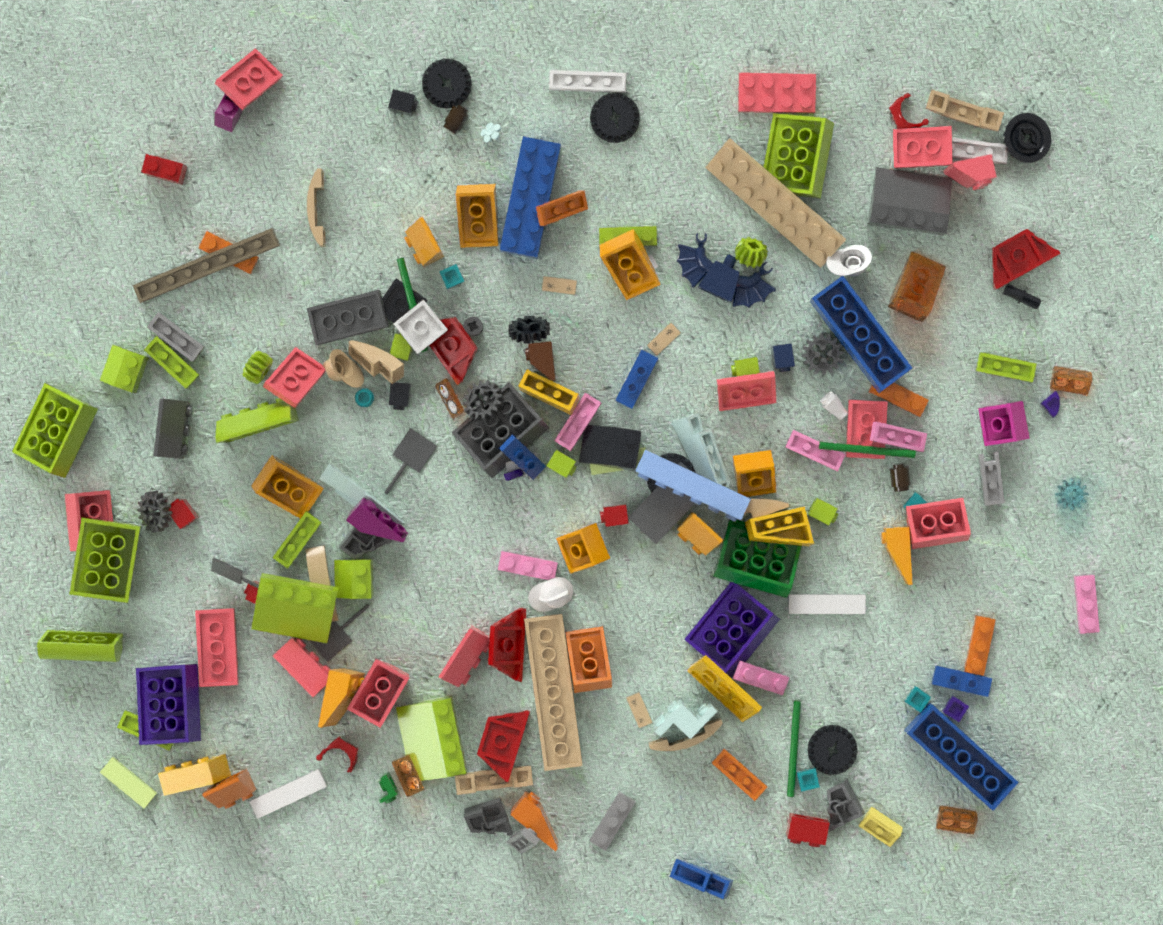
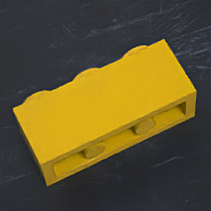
(549, 392)

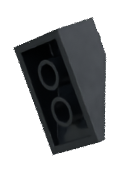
(610, 447)

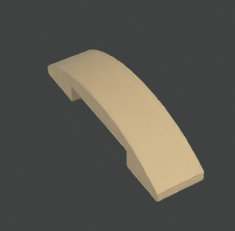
(964, 112)
(316, 183)
(318, 569)
(663, 745)
(489, 780)

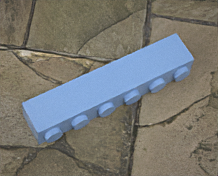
(692, 484)

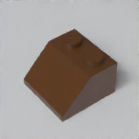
(541, 358)

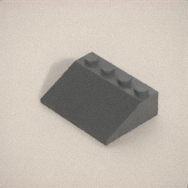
(910, 201)
(485, 438)

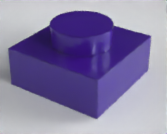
(955, 708)

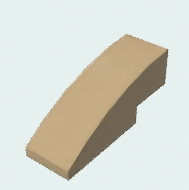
(376, 361)
(762, 507)

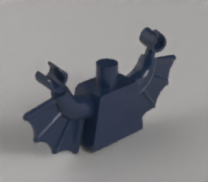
(721, 278)

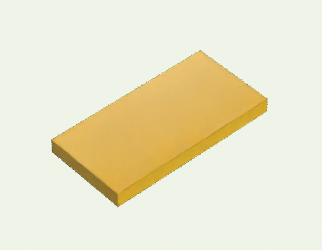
(724, 688)

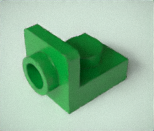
(387, 784)

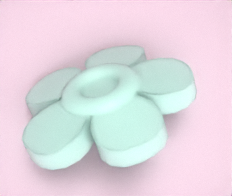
(491, 132)

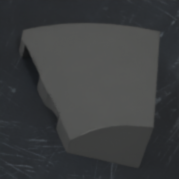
(360, 543)
(843, 805)
(488, 818)

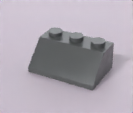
(172, 428)

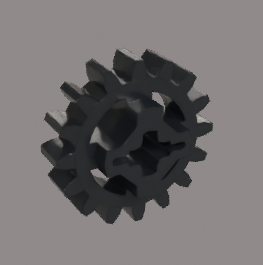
(529, 329)

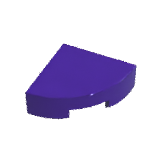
(1052, 404)
(513, 474)

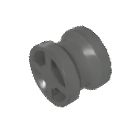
(476, 326)

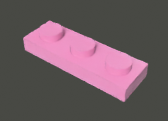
(578, 422)
(898, 436)
(810, 448)
(527, 565)
(1086, 604)
(761, 677)

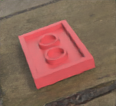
(248, 79)
(922, 147)
(295, 377)
(746, 391)
(860, 422)

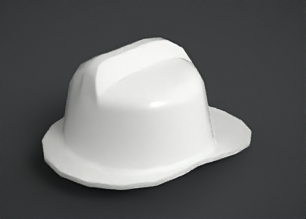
(849, 261)
(550, 594)

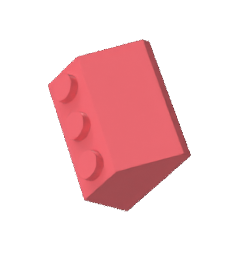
(972, 172)
(86, 505)
(937, 523)
(465, 657)
(303, 665)
(378, 692)

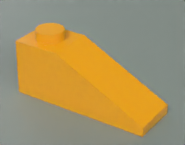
(898, 547)

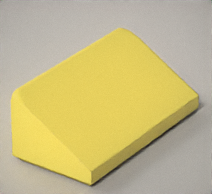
(881, 827)

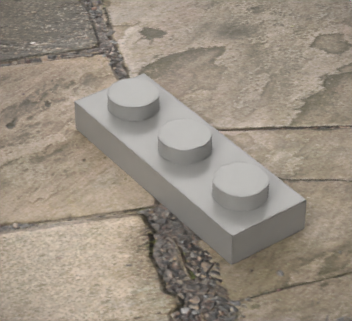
(175, 337)
(612, 820)
(523, 840)

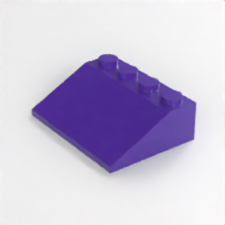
(732, 628)
(168, 704)

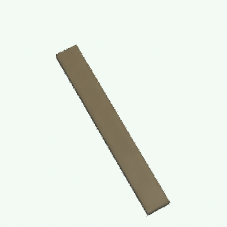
(206, 265)

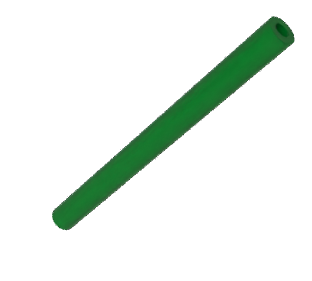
(407, 286)
(867, 449)
(793, 748)

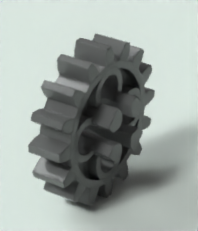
(821, 343)
(480, 411)
(157, 520)

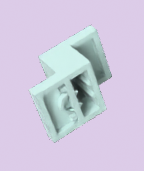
(684, 718)

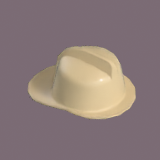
(342, 368)

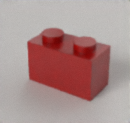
(164, 169)
(807, 829)

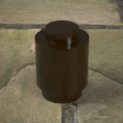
(456, 119)
(900, 477)

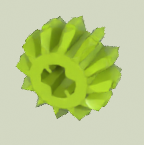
(751, 252)
(257, 367)

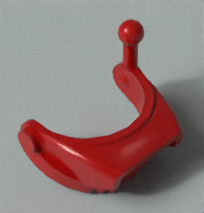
(897, 116)
(341, 744)

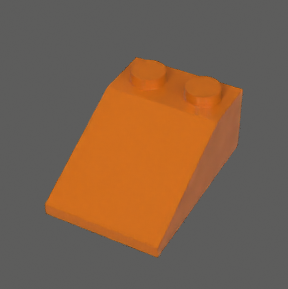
(588, 659)
(230, 789)
(532, 815)

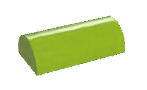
(80, 646)

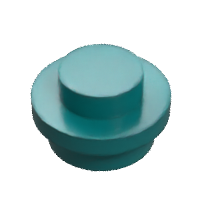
(364, 397)

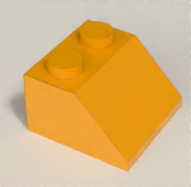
(755, 473)
(583, 548)

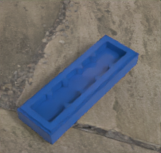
(636, 379)
(522, 457)
(961, 681)

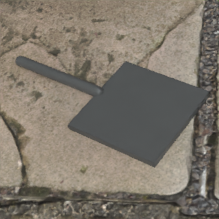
(414, 452)
(230, 572)
(337, 638)

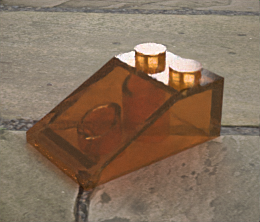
(917, 287)

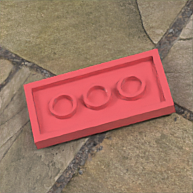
(777, 93)
(217, 647)

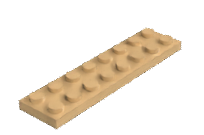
(775, 203)
(553, 692)

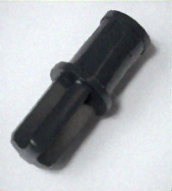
(1021, 296)

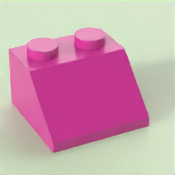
(1003, 423)

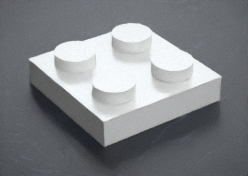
(420, 327)

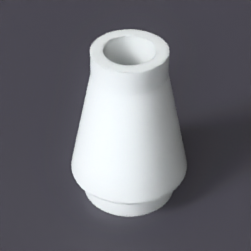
(833, 405)

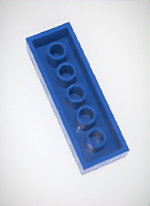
(530, 189)
(860, 334)
(961, 756)

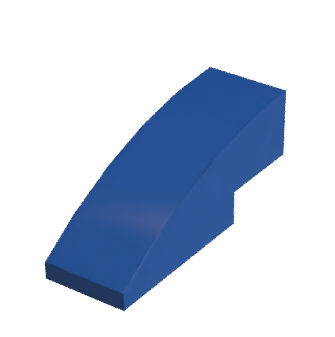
(701, 878)

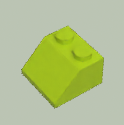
(124, 369)
(354, 578)

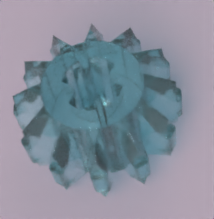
(1075, 501)

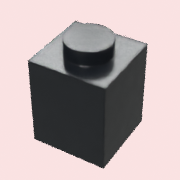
(403, 102)
(400, 395)

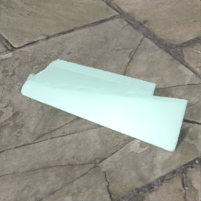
(701, 449)
(351, 490)

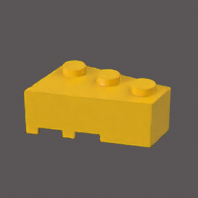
(783, 527)
(194, 774)

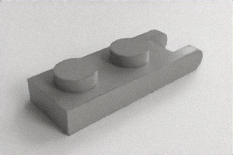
(991, 480)

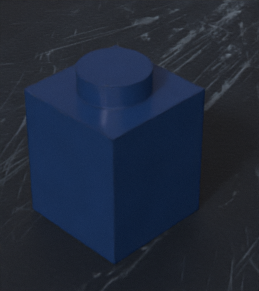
(783, 357)

